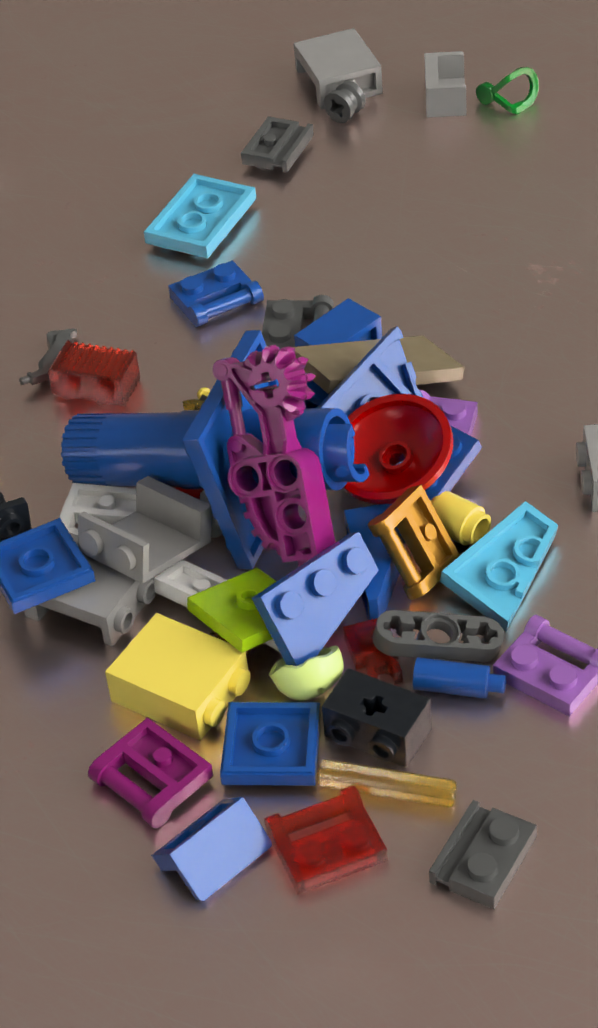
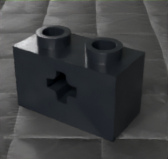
(377, 717)

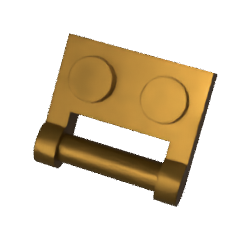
(424, 536)

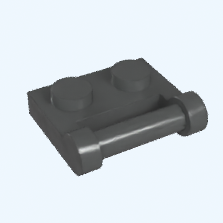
(286, 318)

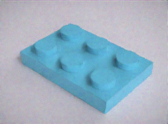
(200, 215)

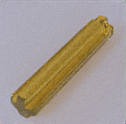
(388, 783)

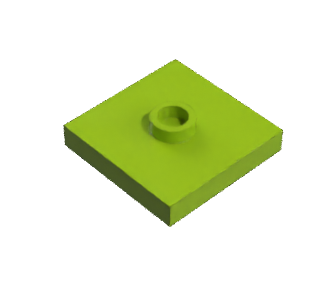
(231, 611)

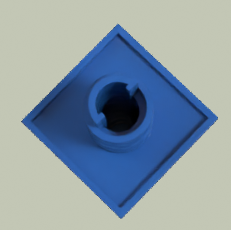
(192, 452)

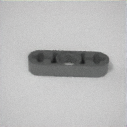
(451, 624)

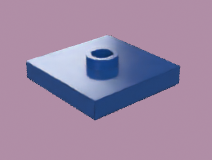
(41, 566)
(271, 743)

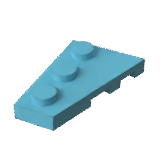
(502, 564)

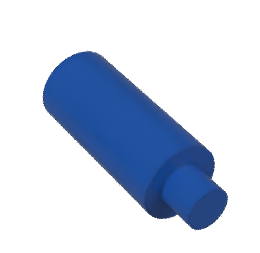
(456, 678)

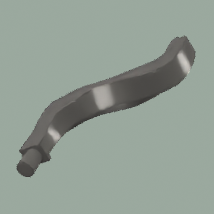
(55, 342)

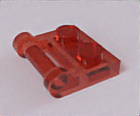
(329, 852)

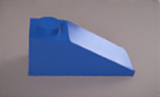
(380, 589)

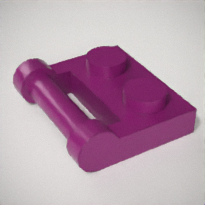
(159, 760)

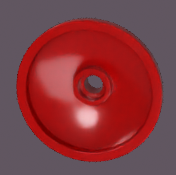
(397, 431)

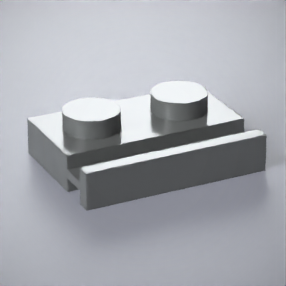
(277, 144)
(483, 854)

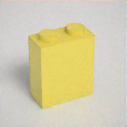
(178, 676)

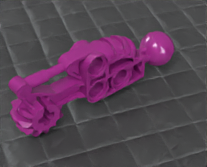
(276, 497)

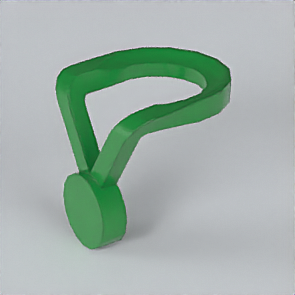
(488, 93)

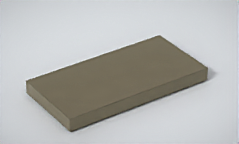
(336, 360)

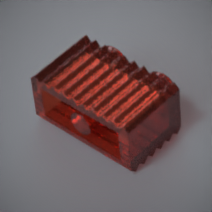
(94, 373)

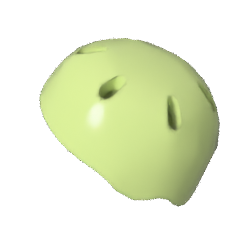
(309, 678)

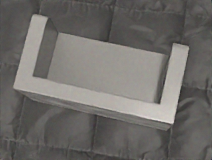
(445, 84)

